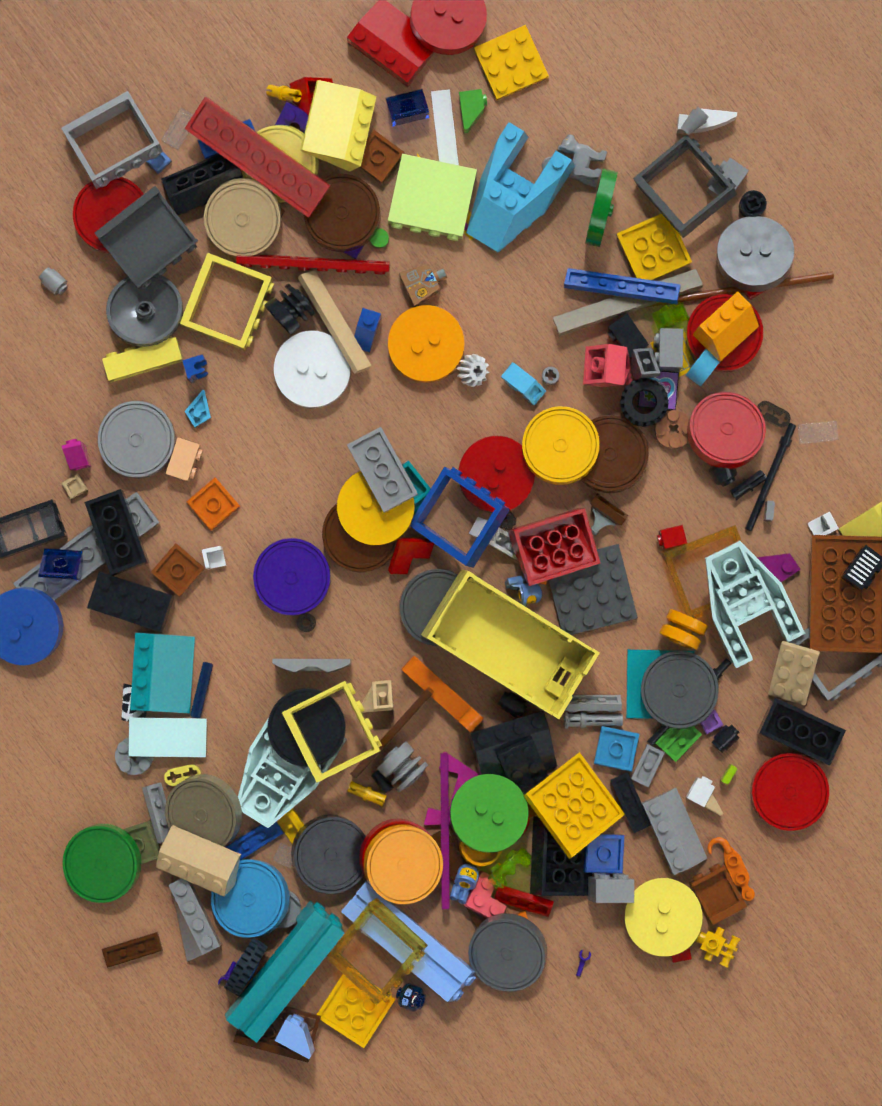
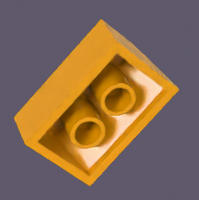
(727, 327)

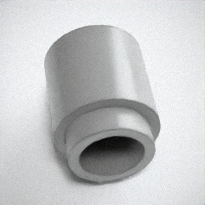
(53, 281)

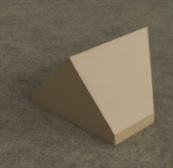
(379, 697)

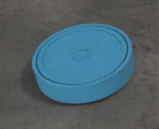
(255, 902)

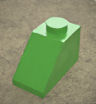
(472, 107)

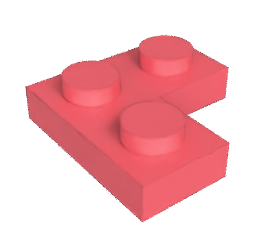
(481, 900)

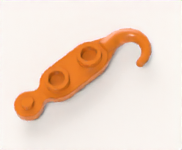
(735, 867)

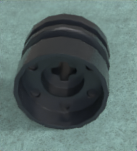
(290, 308)

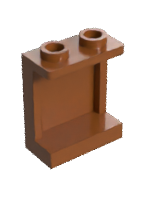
(717, 893)

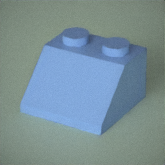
(296, 1036)

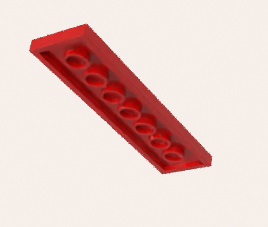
(257, 157)

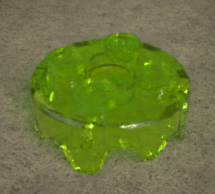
(500, 870)

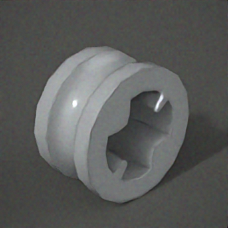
(555, 372)

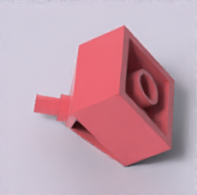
(607, 366)

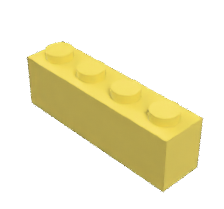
(142, 359)

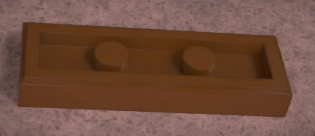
(132, 949)

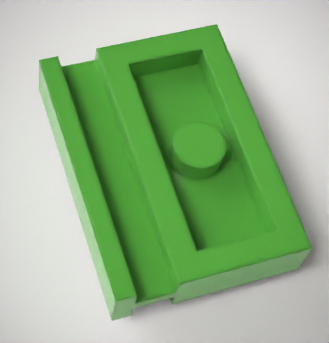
(677, 741)

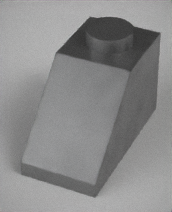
(644, 364)

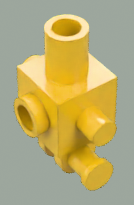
(715, 944)

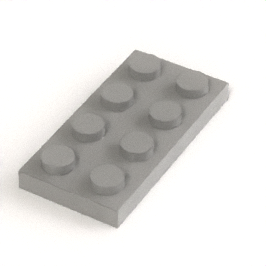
(382, 469)

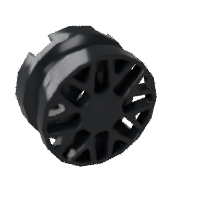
(752, 204)

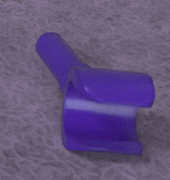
(582, 963)
(228, 973)

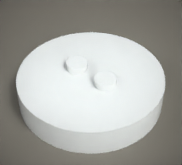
(311, 369)

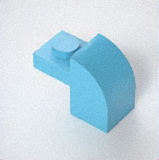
(702, 368)

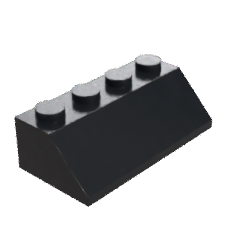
(196, 183)

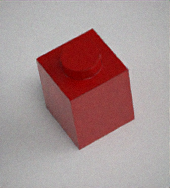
(672, 537)

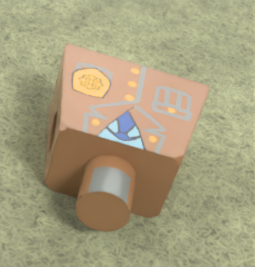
(422, 283)

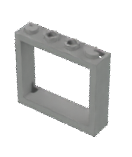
(99, 116)
(848, 683)

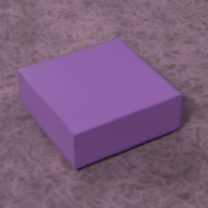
(711, 723)

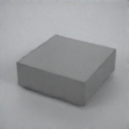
(769, 510)

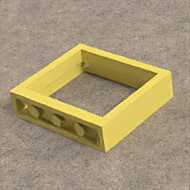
(197, 292)
(358, 709)

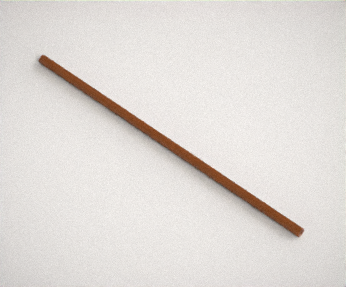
(732, 290)

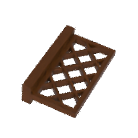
(270, 1045)

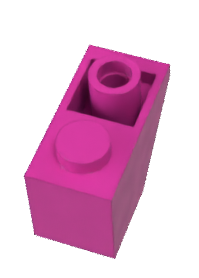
(76, 455)

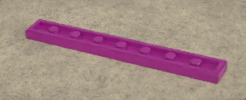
(445, 830)

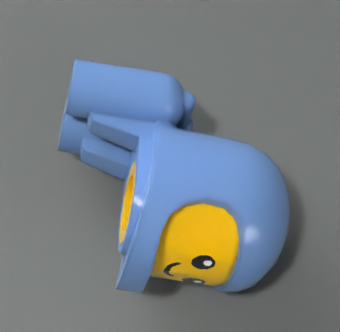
(526, 593)
(464, 882)

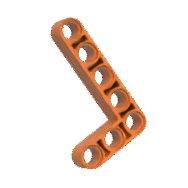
(442, 694)

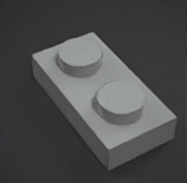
(647, 765)

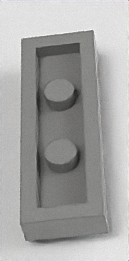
(595, 703)
(156, 804)

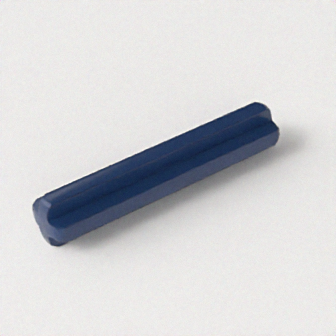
(201, 690)

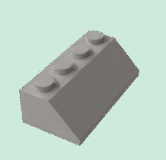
(674, 831)

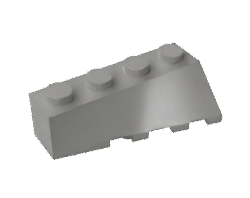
(195, 926)

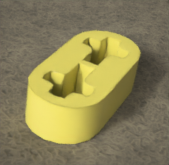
(180, 770)

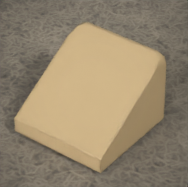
(713, 806)

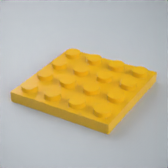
(574, 805)

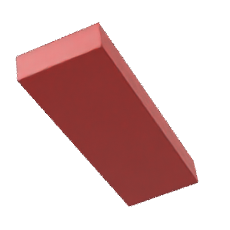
(524, 901)

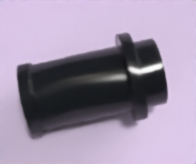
(382, 782)

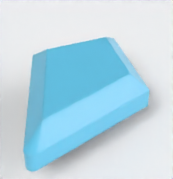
(198, 410)

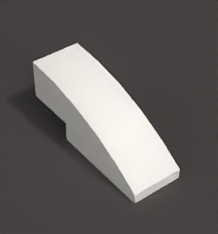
(716, 119)

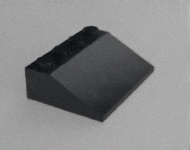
(495, 738)
(552, 869)

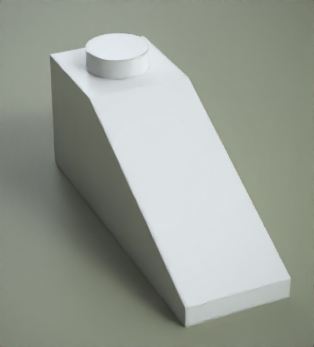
(499, 541)

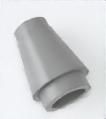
(694, 121)

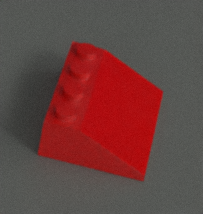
(389, 42)
(554, 546)

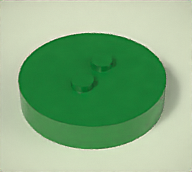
(602, 207)
(101, 863)

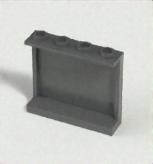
(146, 238)

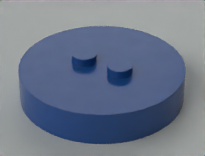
(28, 626)

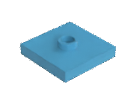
(616, 748)

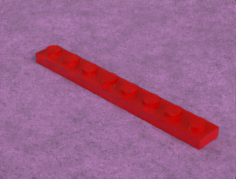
(321, 264)

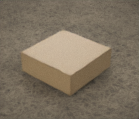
(74, 486)

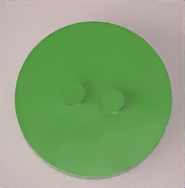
(488, 813)

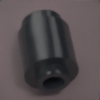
(512, 704)
(725, 738)

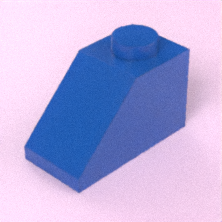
(367, 328)

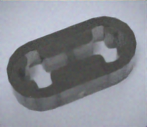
(775, 410)

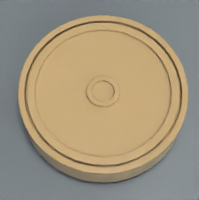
(242, 217)

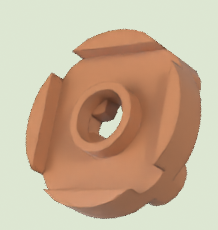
(662, 430)

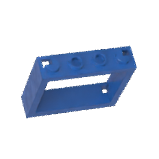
(486, 534)

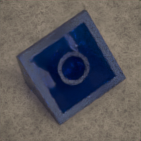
(407, 107)
(61, 564)

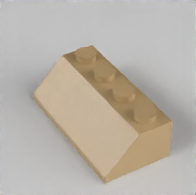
(198, 861)

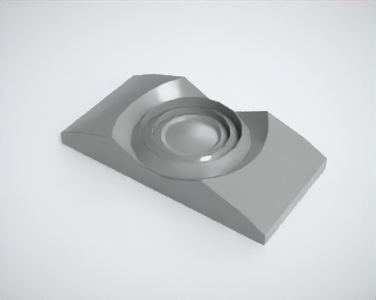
(326, 665)

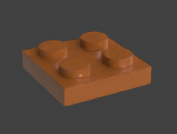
(380, 156)
(178, 570)

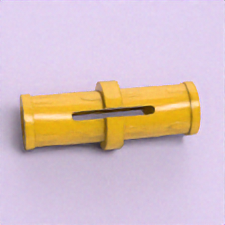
(283, 93)
(367, 793)

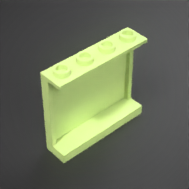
(432, 197)

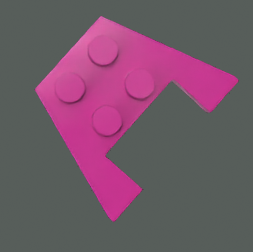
(464, 773)

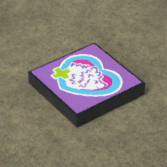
(669, 381)

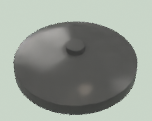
(145, 314)

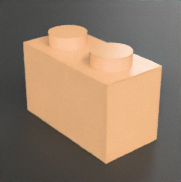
(184, 460)

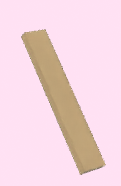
(334, 321)

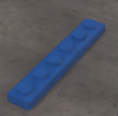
(622, 286)

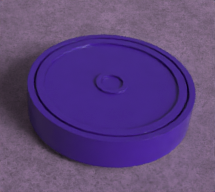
(291, 576)

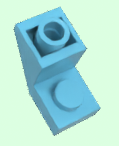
(523, 383)

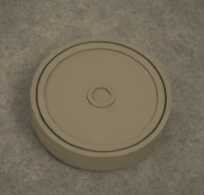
(205, 808)

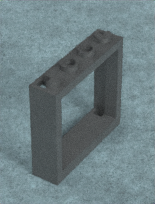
(665, 160)

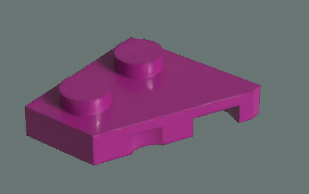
(780, 566)

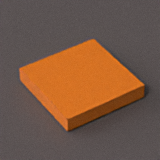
(213, 504)

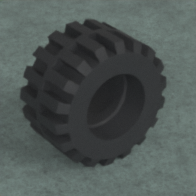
(654, 416)

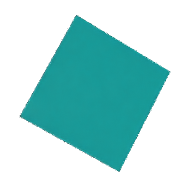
(637, 664)

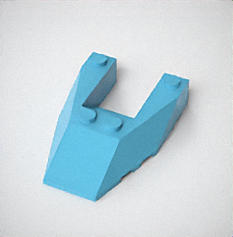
(508, 201)

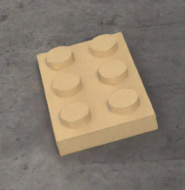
(794, 673)

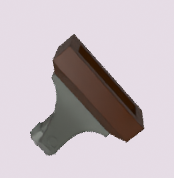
(605, 514)

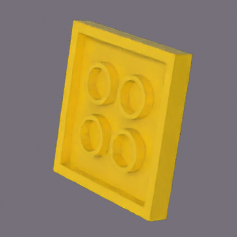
(511, 62)
(653, 248)
(353, 1012)

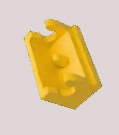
(291, 824)

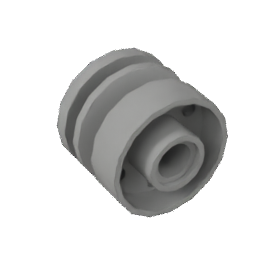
(402, 766)

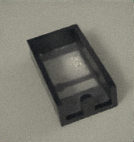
(30, 528)

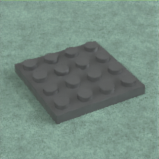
(594, 594)

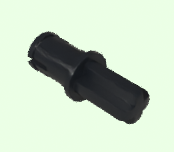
(748, 484)

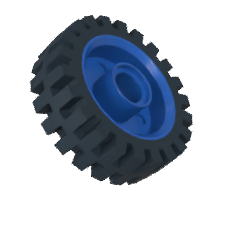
(245, 967)

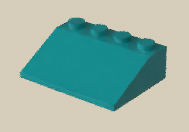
(162, 673)

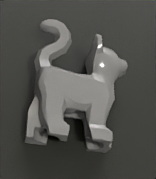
(582, 156)

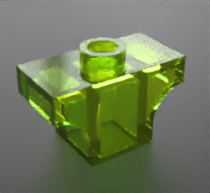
(670, 315)

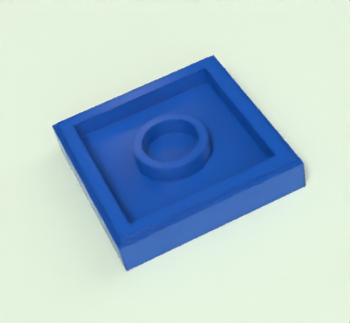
(605, 854)

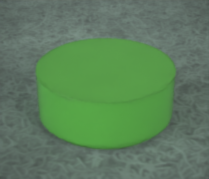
(380, 238)

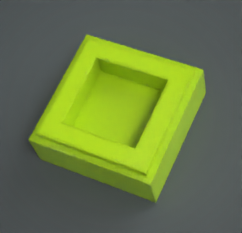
(728, 774)

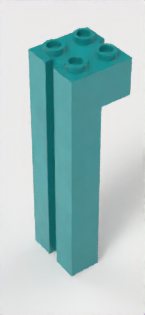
(286, 971)

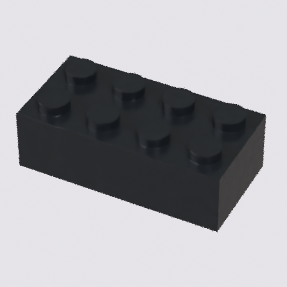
(116, 532)
(130, 602)
(801, 731)

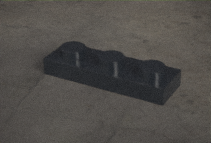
(630, 802)

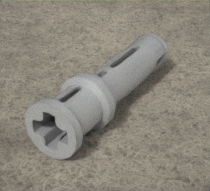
(582, 720)

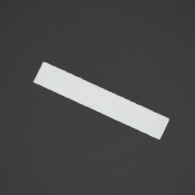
(444, 126)

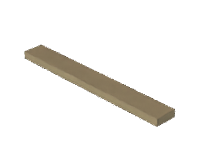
(618, 306)

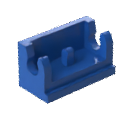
(193, 368)

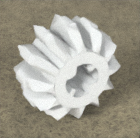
(473, 370)

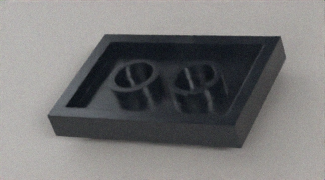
(523, 764)

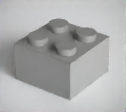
(669, 349)
(611, 889)

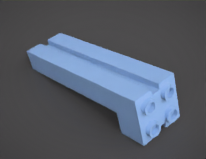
(437, 968)

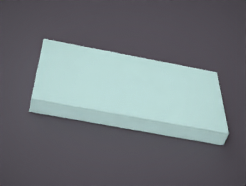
(167, 737)

